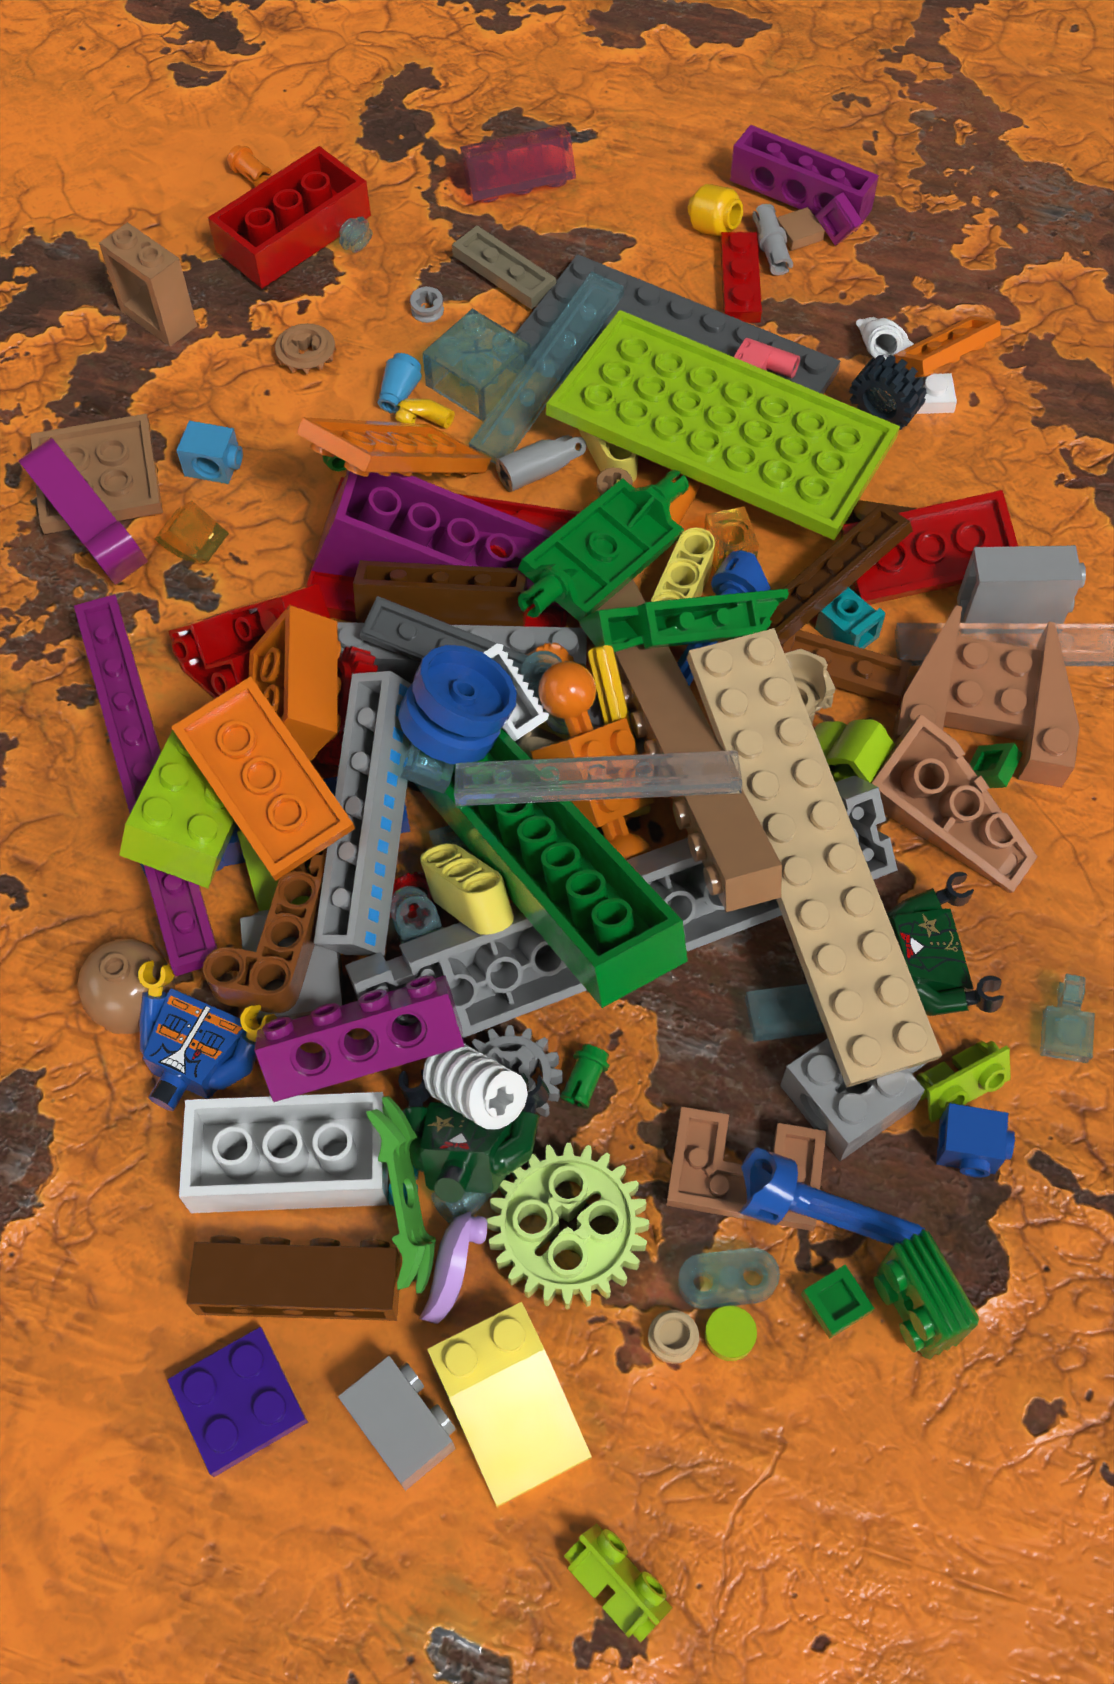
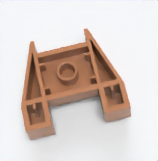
(1000, 694)

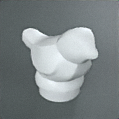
(883, 336)

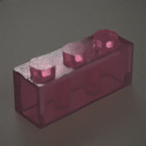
(518, 163)

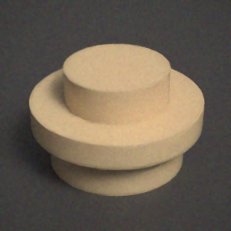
(673, 1336)

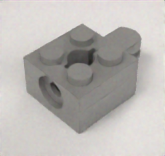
(851, 1113)

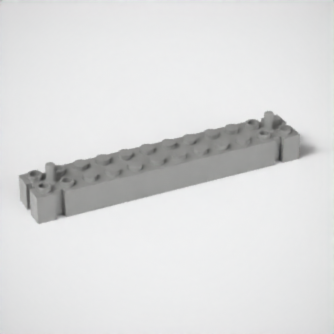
(519, 972)

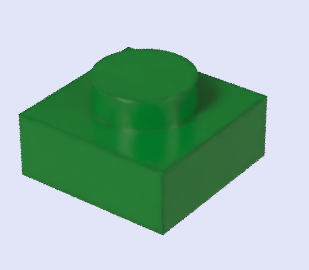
(996, 763)
(837, 1301)

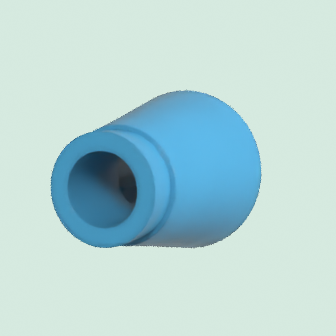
(399, 380)

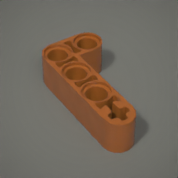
(271, 960)

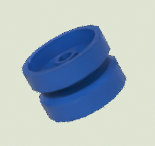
(457, 704)

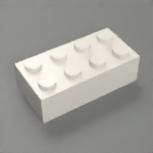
(282, 1153)

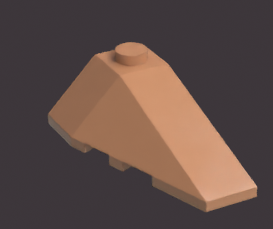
(944, 801)

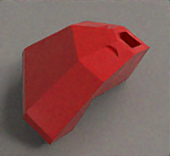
(219, 646)

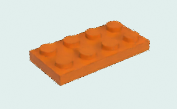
(263, 778)

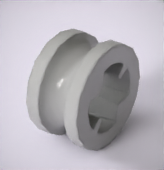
(427, 295)

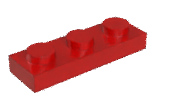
(741, 276)

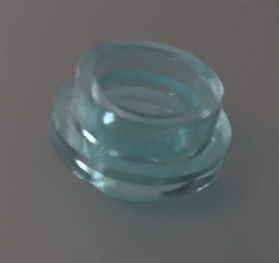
(355, 234)

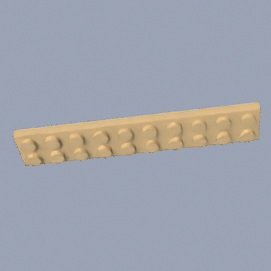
(826, 884)

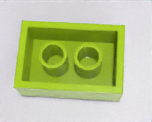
(178, 820)

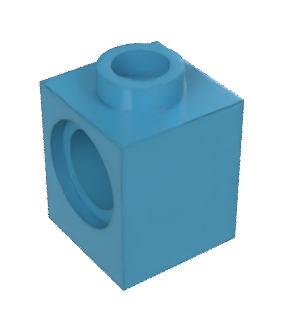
(209, 452)

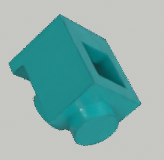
(850, 620)

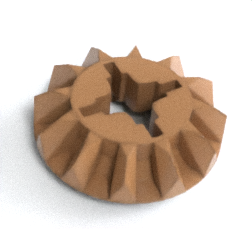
(300, 338)

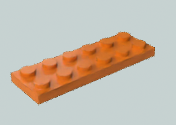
(392, 447)

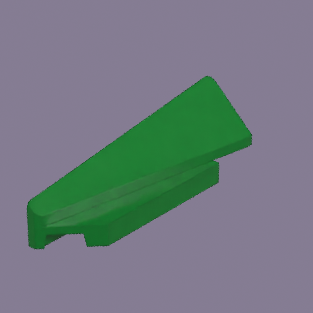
(683, 620)

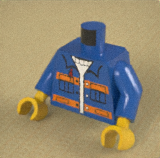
(191, 1041)

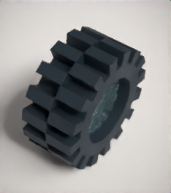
(885, 375)

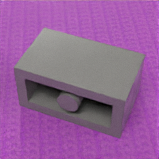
(398, 1420)

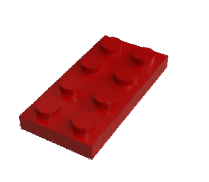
(938, 547)

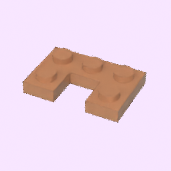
(718, 1187)

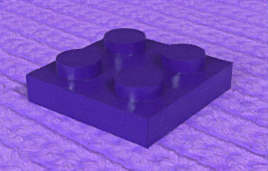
(237, 1401)

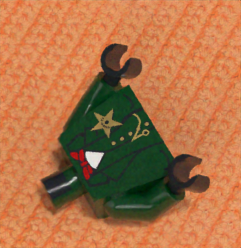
(935, 952)
(461, 1154)

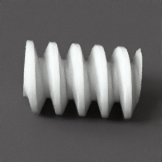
(476, 1086)

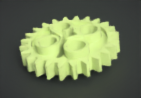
(600, 1254)

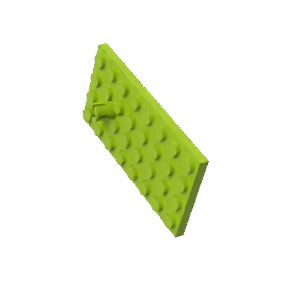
(724, 423)

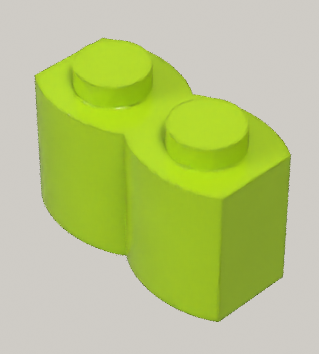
(854, 747)

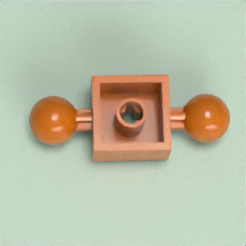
(568, 694)

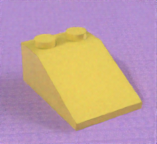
(509, 1403)

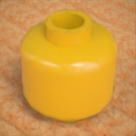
(715, 209)

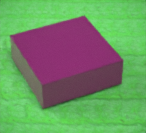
(839, 218)

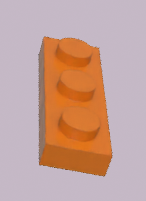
(949, 345)

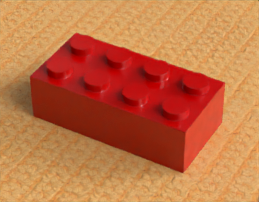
(289, 216)

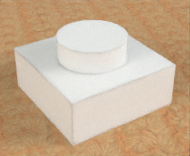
(940, 394)

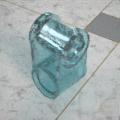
(427, 916)

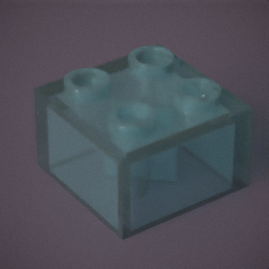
(475, 363)

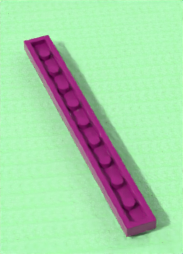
(136, 751)

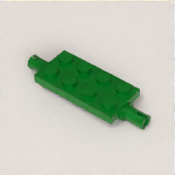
(602, 547)

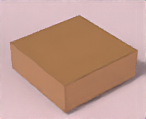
(801, 228)

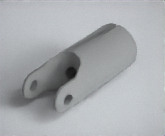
(537, 461)

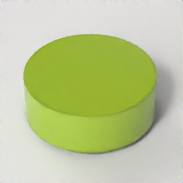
(730, 1333)

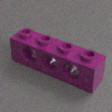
(799, 173)
(295, 1072)

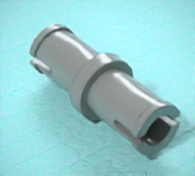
(772, 239)

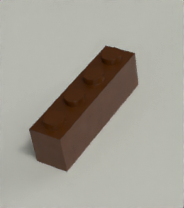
(443, 591)
(294, 1279)

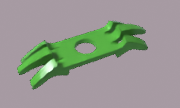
(413, 1240)

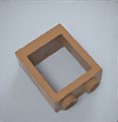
(148, 284)

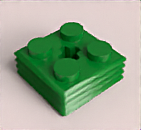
(925, 1295)

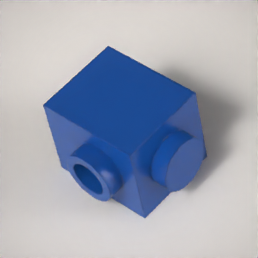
(974, 1140)

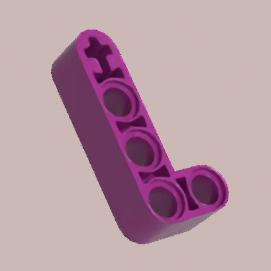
(83, 511)

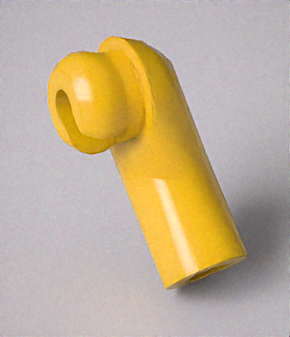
(425, 408)

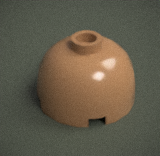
(111, 983)

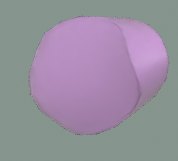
(451, 1264)

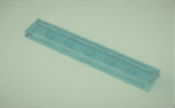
(547, 367)

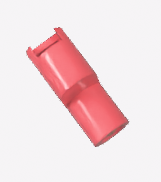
(768, 357)

